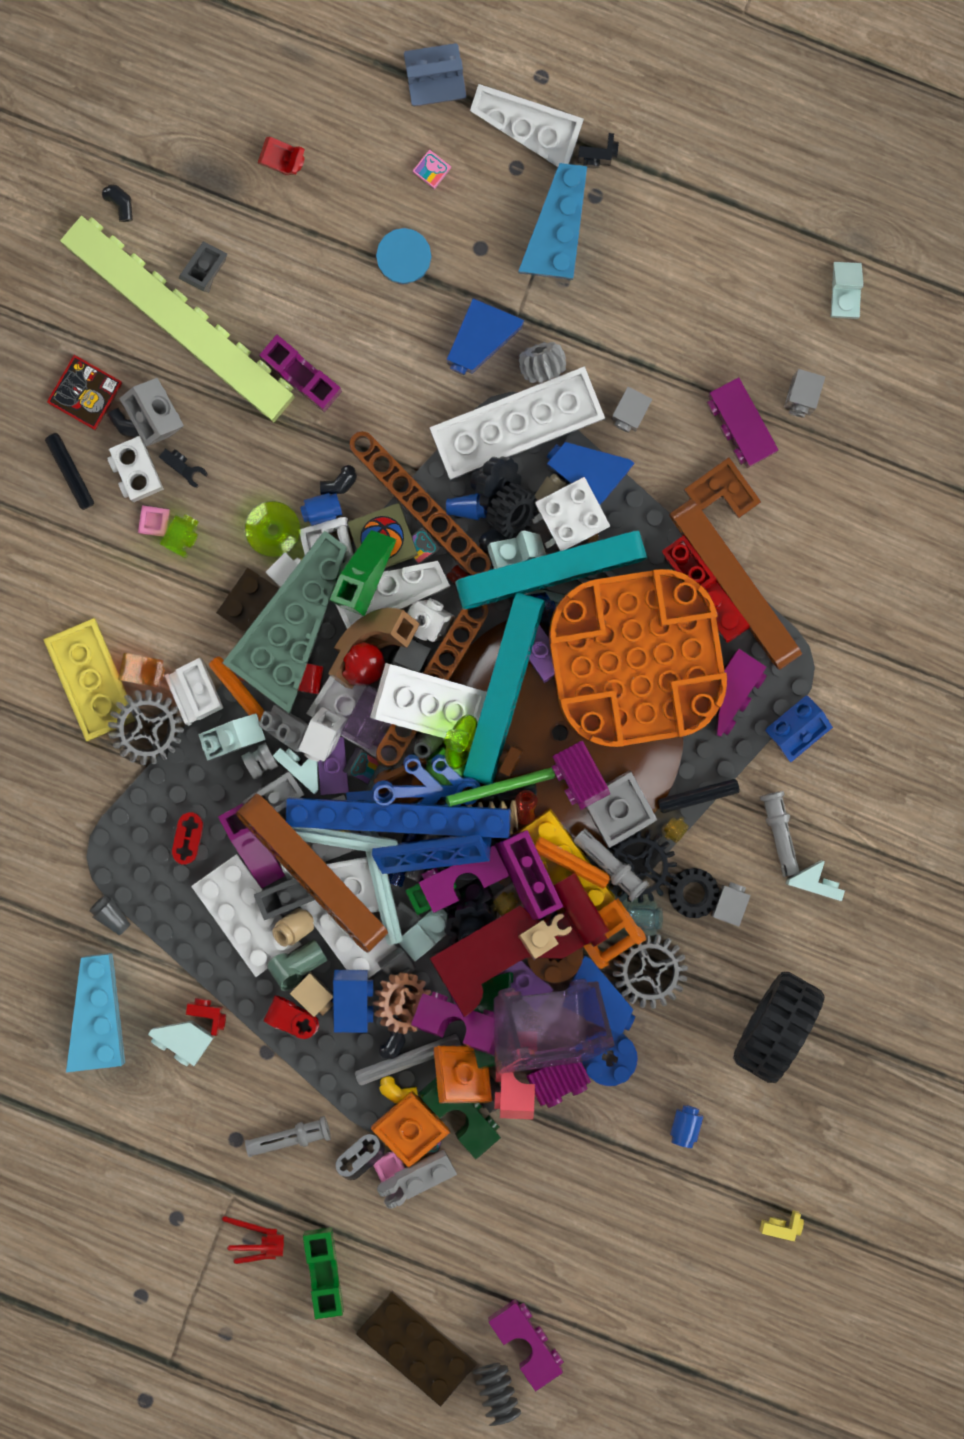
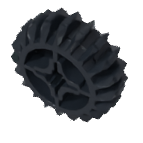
(652, 845)

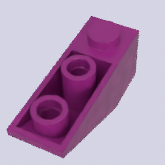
(742, 675)
(255, 855)

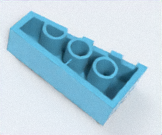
(96, 1022)

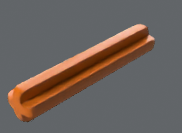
(236, 687)
(572, 863)

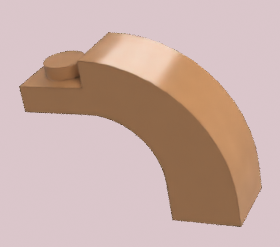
(379, 628)

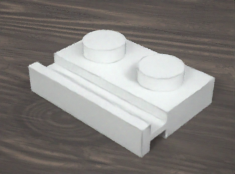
(194, 691)

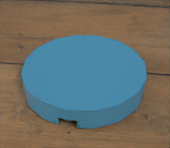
(403, 256)

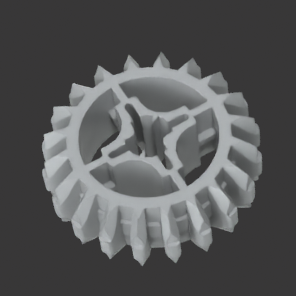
(133, 706)
(659, 992)

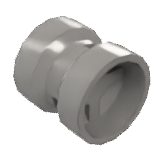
(266, 760)

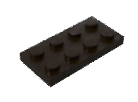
(416, 1348)

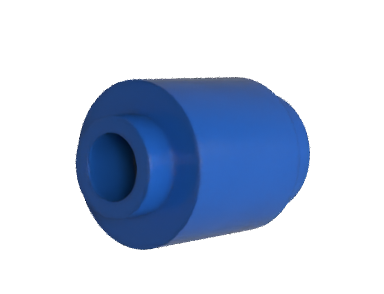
(321, 509)
(686, 1126)

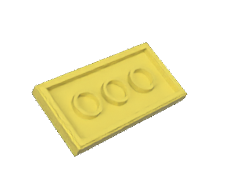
(88, 677)

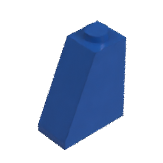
(481, 336)
(600, 469)
(617, 1008)

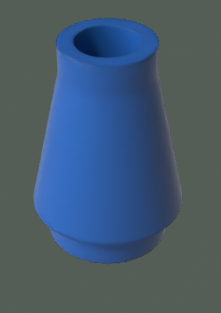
(466, 507)

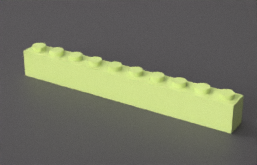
(178, 319)

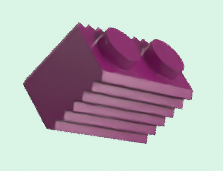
(580, 775)
(557, 1081)

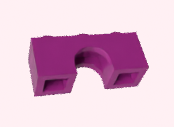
(300, 373)
(439, 886)
(436, 1014)
(514, 1322)

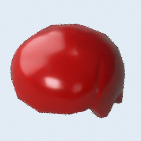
(363, 664)

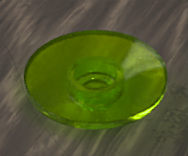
(272, 514)
(459, 741)

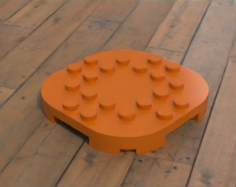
(637, 658)

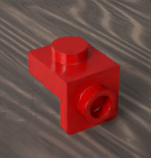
(281, 156)
(203, 1008)

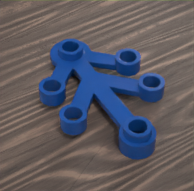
(431, 790)

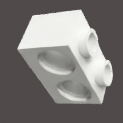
(140, 467)
(322, 734)

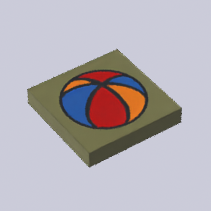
(389, 522)

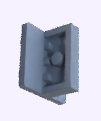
(435, 74)

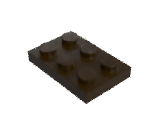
(247, 600)

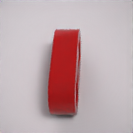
(180, 837)

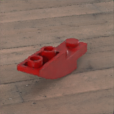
(686, 560)

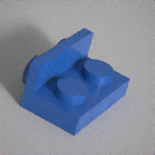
(799, 728)

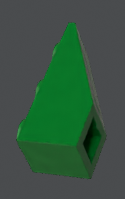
(362, 573)

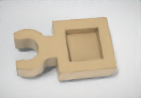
(542, 937)

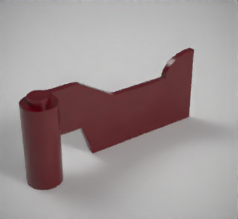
(498, 947)

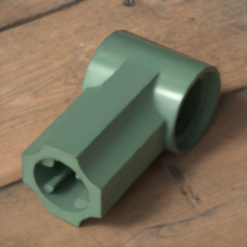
(290, 968)

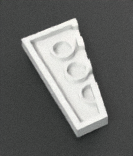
(536, 126)
(402, 589)
(343, 946)

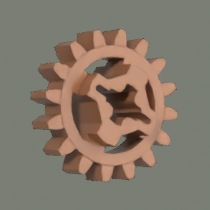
(399, 1001)

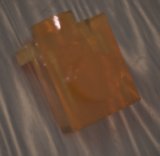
(141, 670)

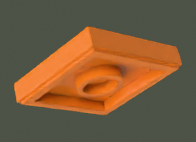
(459, 1076)
(410, 1129)

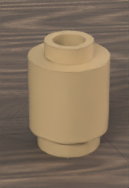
(293, 927)

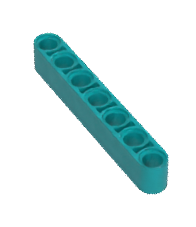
(551, 570)
(504, 688)

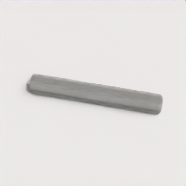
(403, 1061)

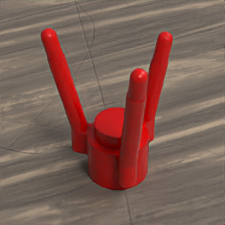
(270, 1246)

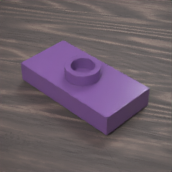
(541, 656)
(331, 772)
(526, 981)

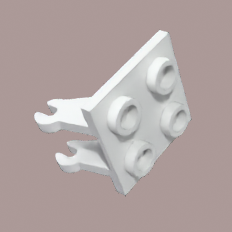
(571, 515)

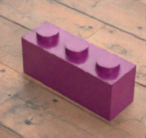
(741, 423)
(528, 875)

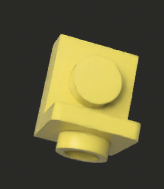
(777, 1228)

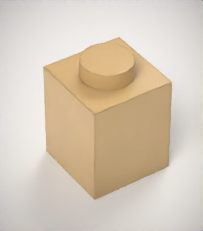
(313, 995)

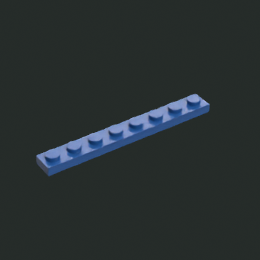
(398, 817)

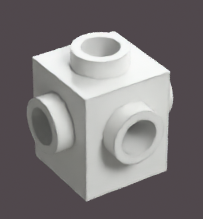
(432, 618)

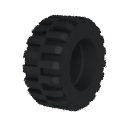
(779, 1027)

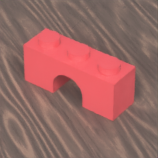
(515, 1098)

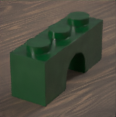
(477, 1132)

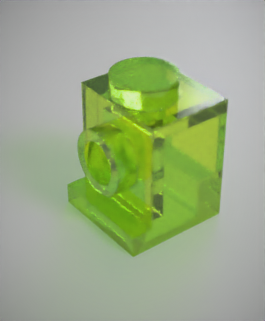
(180, 535)

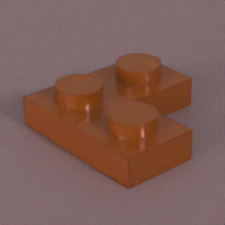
(724, 482)

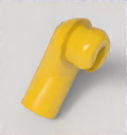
(392, 1091)

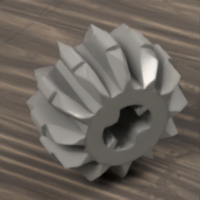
(542, 362)

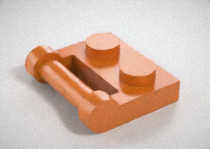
(616, 918)

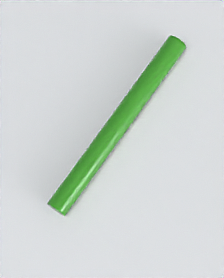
(499, 787)

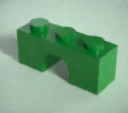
(323, 1273)

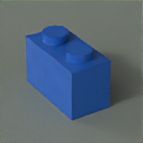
(350, 1001)

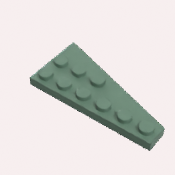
(282, 637)

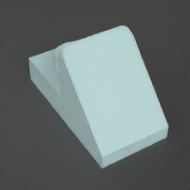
(846, 290)
(515, 550)
(306, 774)
(809, 880)
(424, 934)

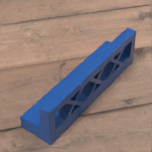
(432, 853)

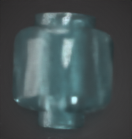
(646, 916)

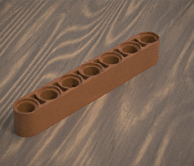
(414, 492)
(736, 583)
(435, 669)
(312, 873)

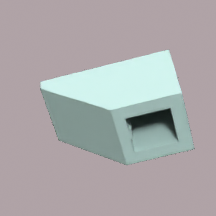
(231, 736)
(184, 1039)

